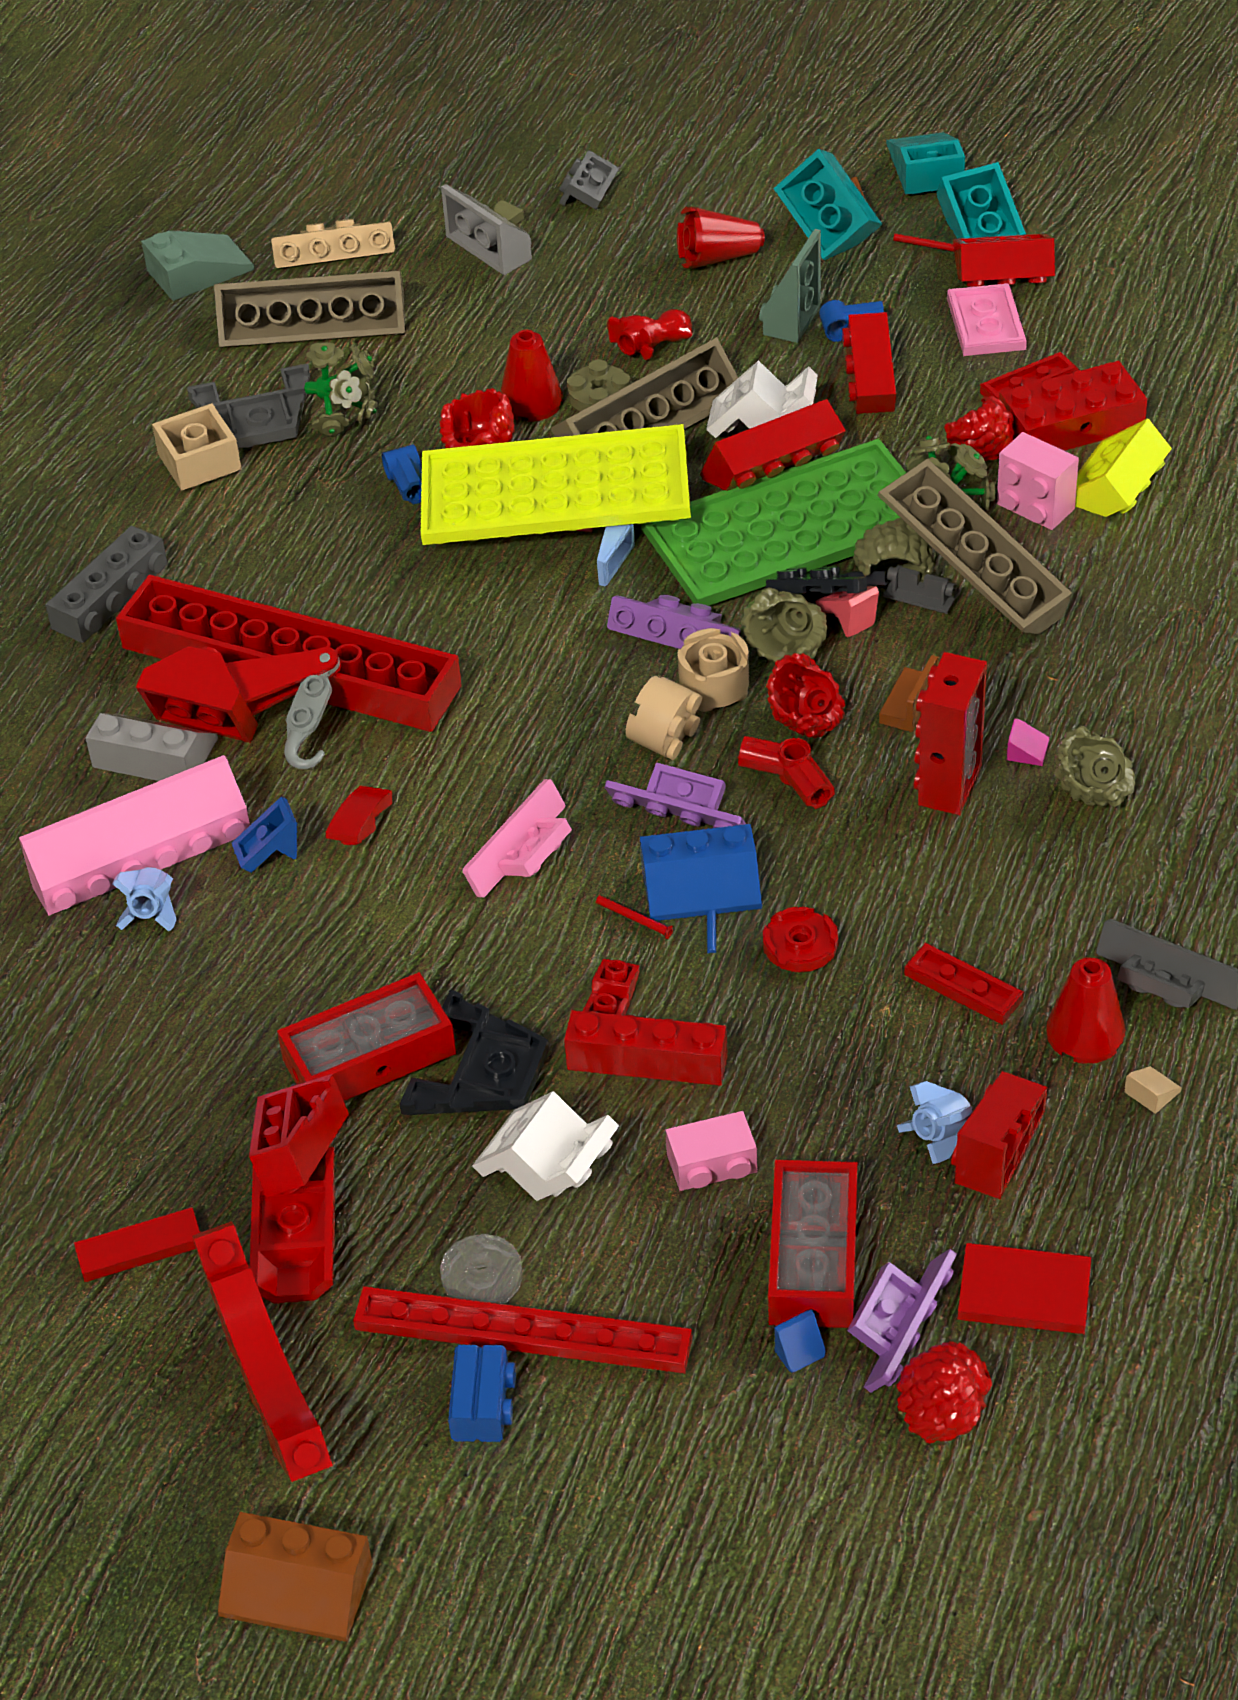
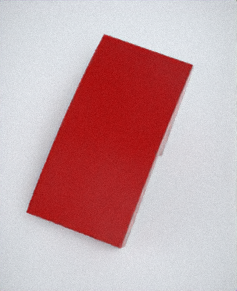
(357, 815)
(613, 987)

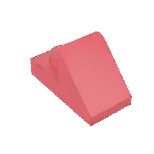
(854, 610)

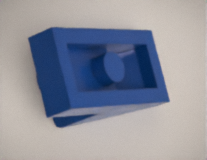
(270, 832)

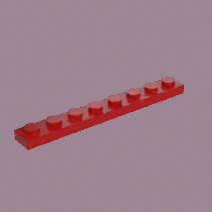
(524, 1329)

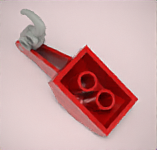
(221, 697)

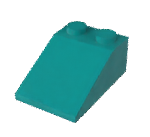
(979, 203)

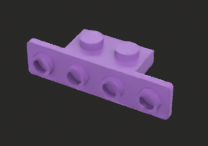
(663, 619)
(678, 793)
(893, 1313)

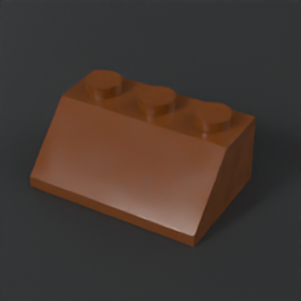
(294, 1576)

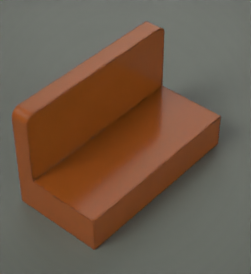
(900, 705)

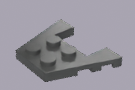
(261, 416)

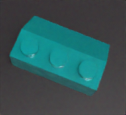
(827, 200)

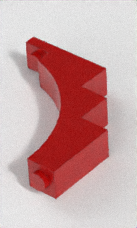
(255, 1346)

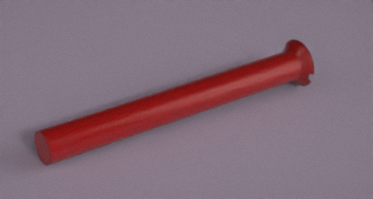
(923, 242)
(635, 916)

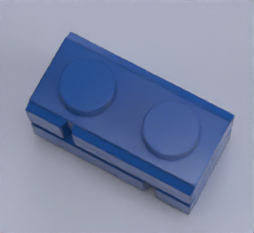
(479, 1393)

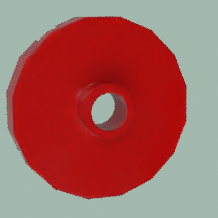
(800, 939)

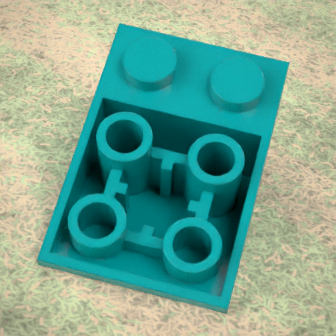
(925, 159)

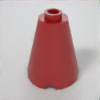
(715, 237)
(530, 378)
(1087, 1014)

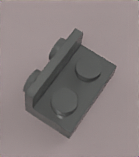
(589, 180)

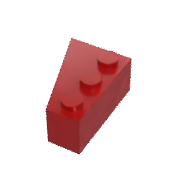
(869, 363)
(294, 1133)
(998, 1134)

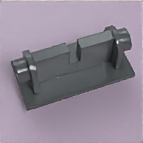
(933, 593)

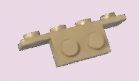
(332, 243)

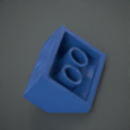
(700, 872)

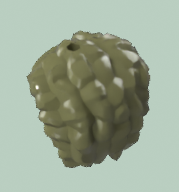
(894, 545)
(783, 625)
(1081, 768)

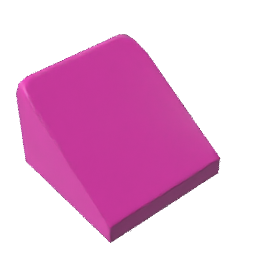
(1026, 744)

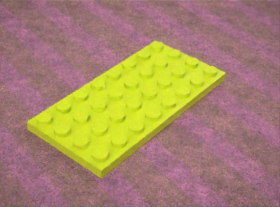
(554, 484)

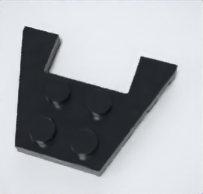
(825, 580)
(494, 1071)

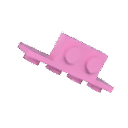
(521, 841)

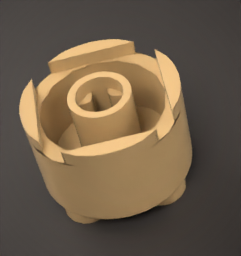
(714, 667)
(664, 716)

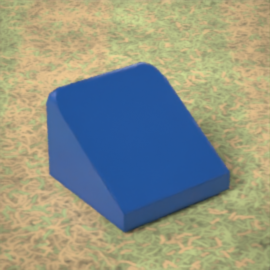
(799, 1341)

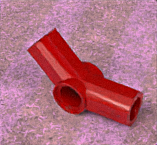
(793, 764)

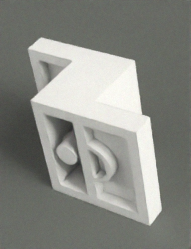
(760, 398)
(546, 1147)

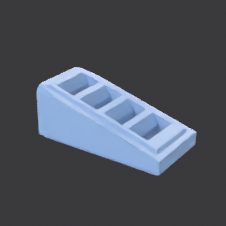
(614, 549)

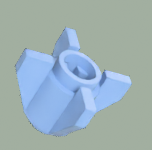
(146, 896)
(937, 1118)

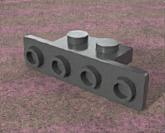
(1166, 968)

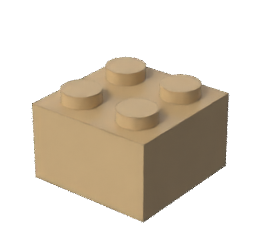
(196, 446)

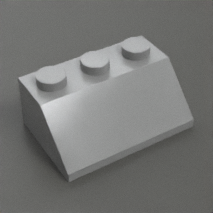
(484, 231)
(146, 746)

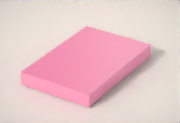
(986, 319)

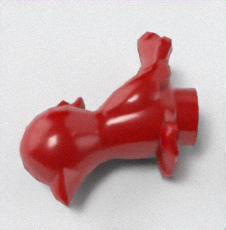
(642, 333)

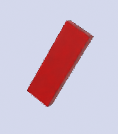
(1046, 368)
(964, 983)
(137, 1244)

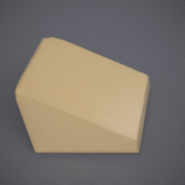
(1151, 1088)

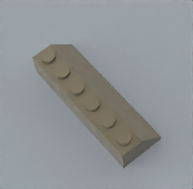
(310, 309)
(667, 397)
(978, 548)

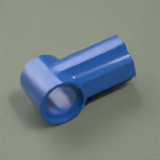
(835, 316)
(405, 469)

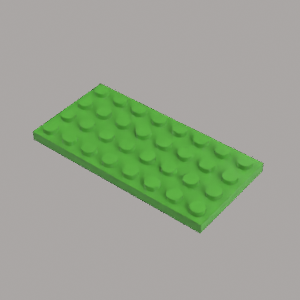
(777, 523)

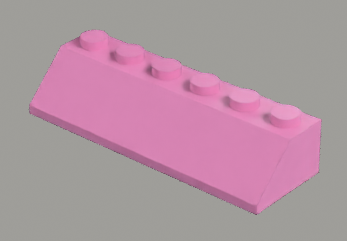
(134, 832)

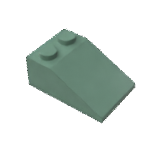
(192, 261)
(797, 295)

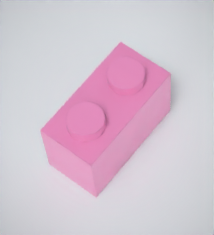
(711, 1151)

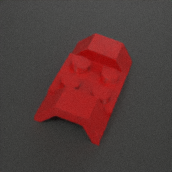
(295, 1237)

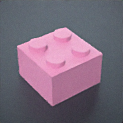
(1037, 480)

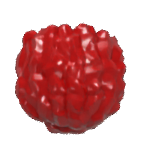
(477, 419)
(984, 429)
(804, 696)
(943, 1392)

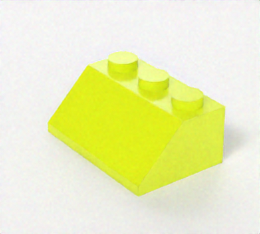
(1120, 469)

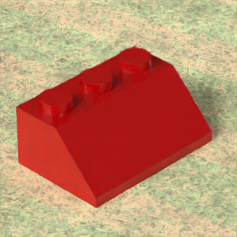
(1004, 259)

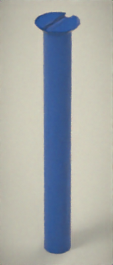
(711, 931)

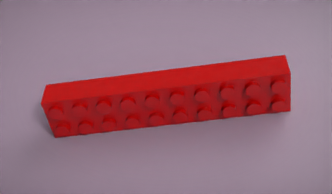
(376, 671)

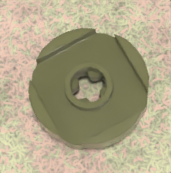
(595, 383)

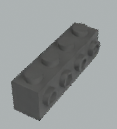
(106, 584)

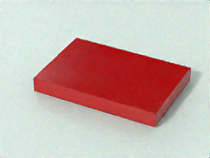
(1024, 1288)

